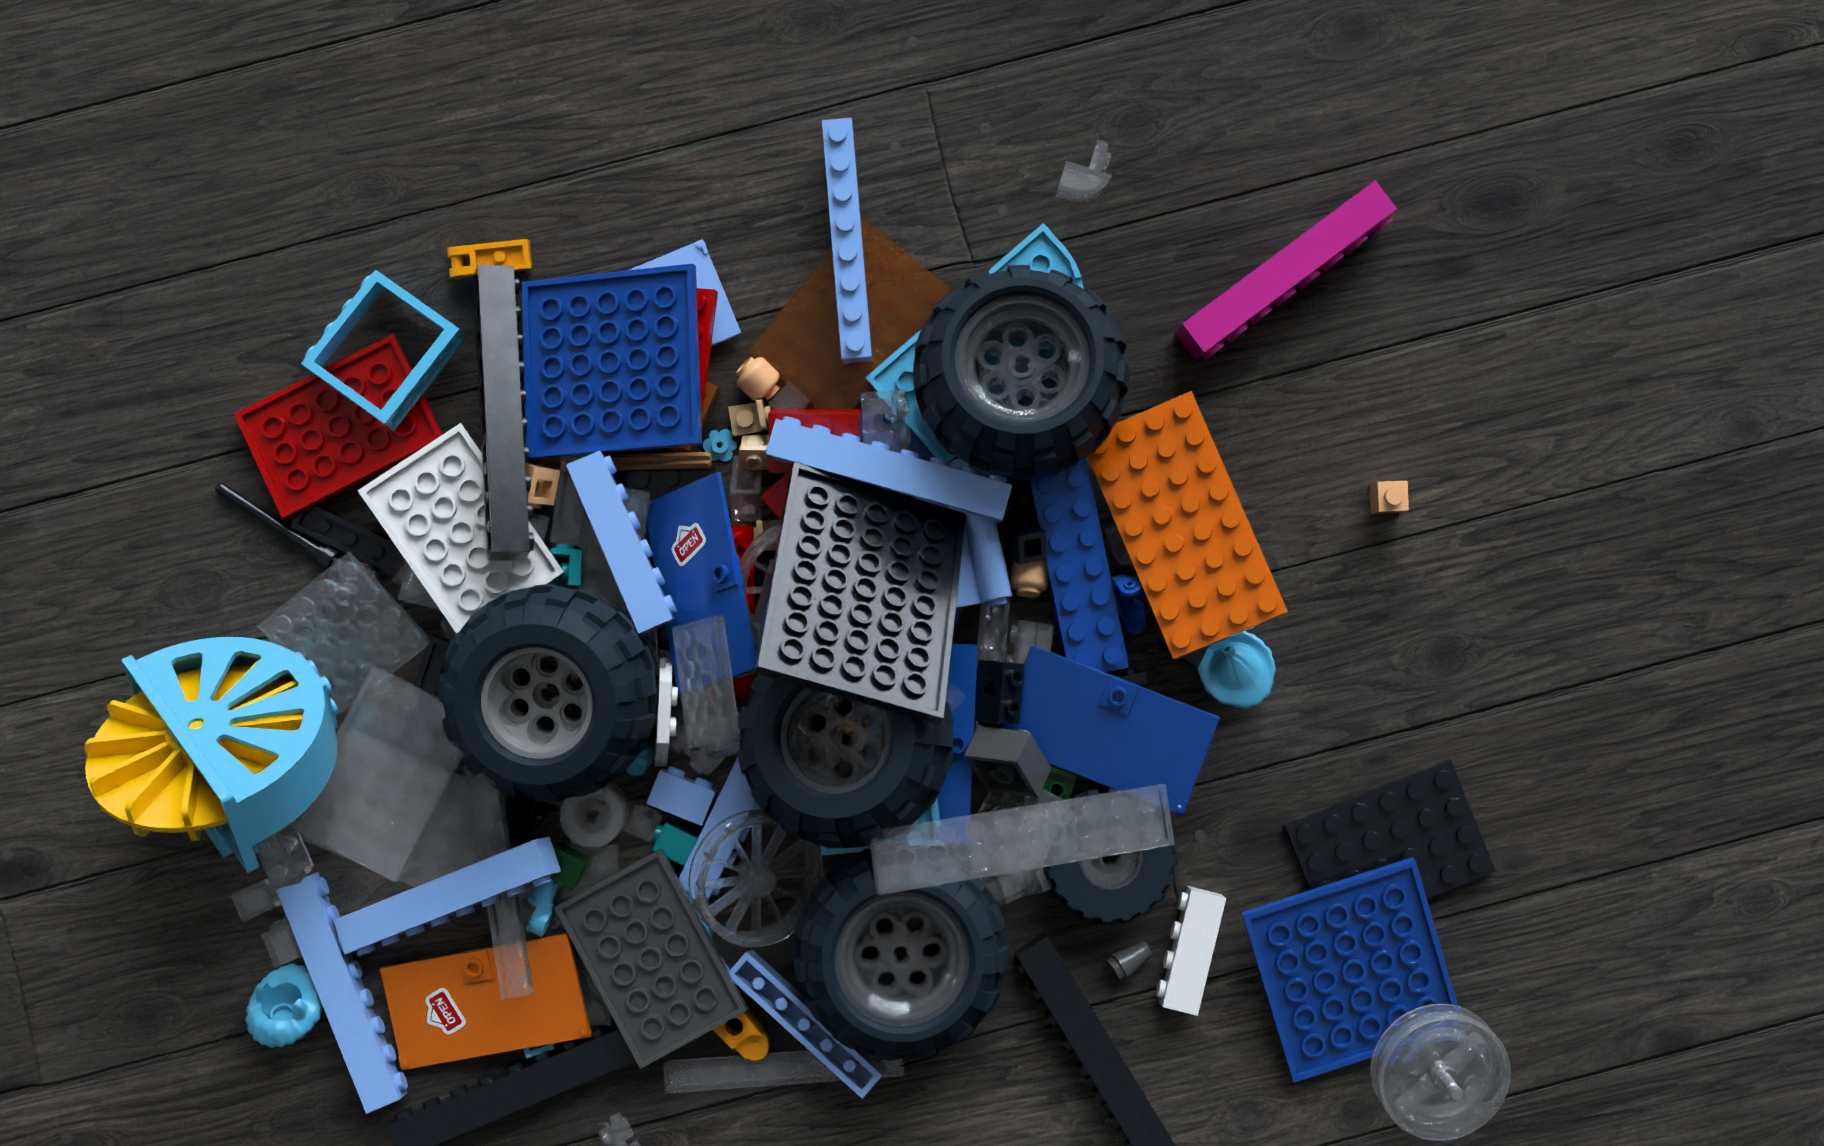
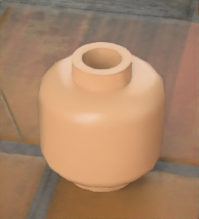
(757, 378)
(1029, 578)

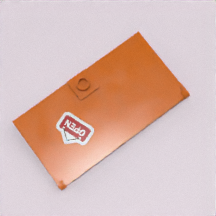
(454, 1007)

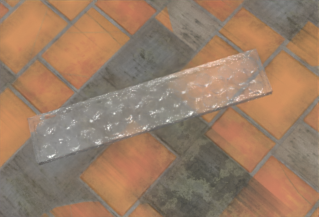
(1020, 838)

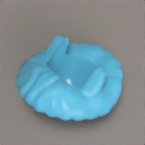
(1238, 671)
(283, 1007)

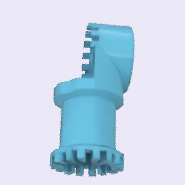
(543, 901)

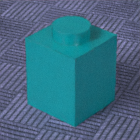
(675, 841)

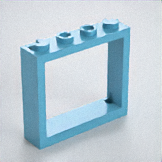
(419, 378)

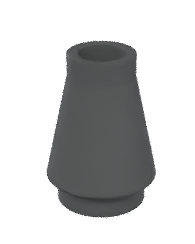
(1128, 960)

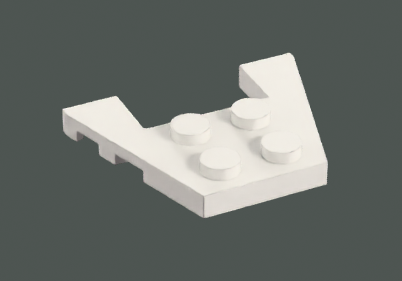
(667, 697)

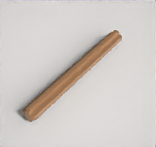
(649, 461)

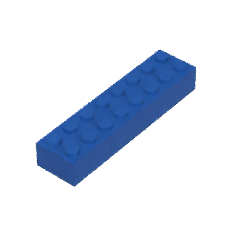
(1078, 569)

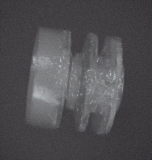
(613, 816)

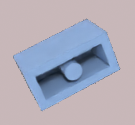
(682, 795)

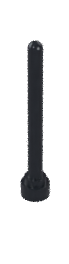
(322, 554)

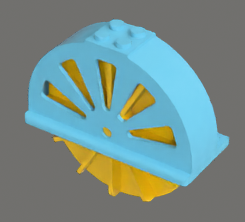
(216, 742)

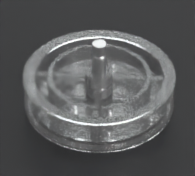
(1440, 1072)

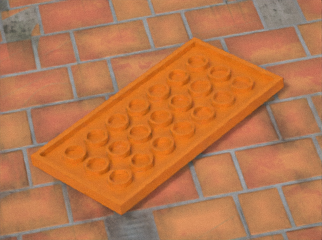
(1185, 527)

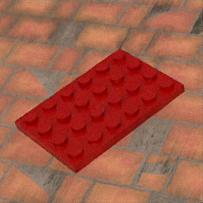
(321, 443)

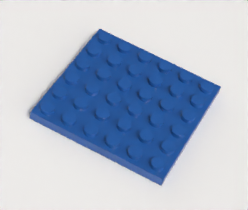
(611, 362)
(1347, 965)

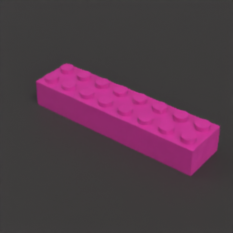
(1291, 267)

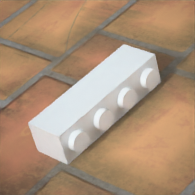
(1191, 950)

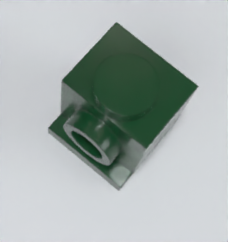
(1062, 777)

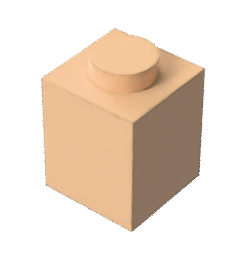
(1389, 497)

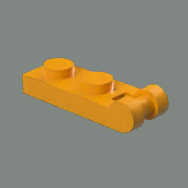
(503, 253)

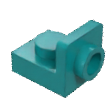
(572, 564)

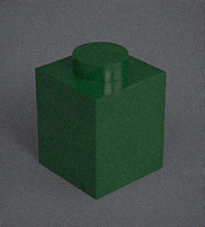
(571, 864)

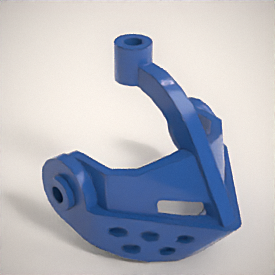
(1130, 608)

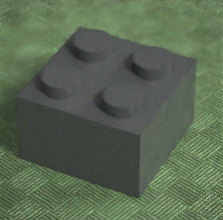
(1008, 761)

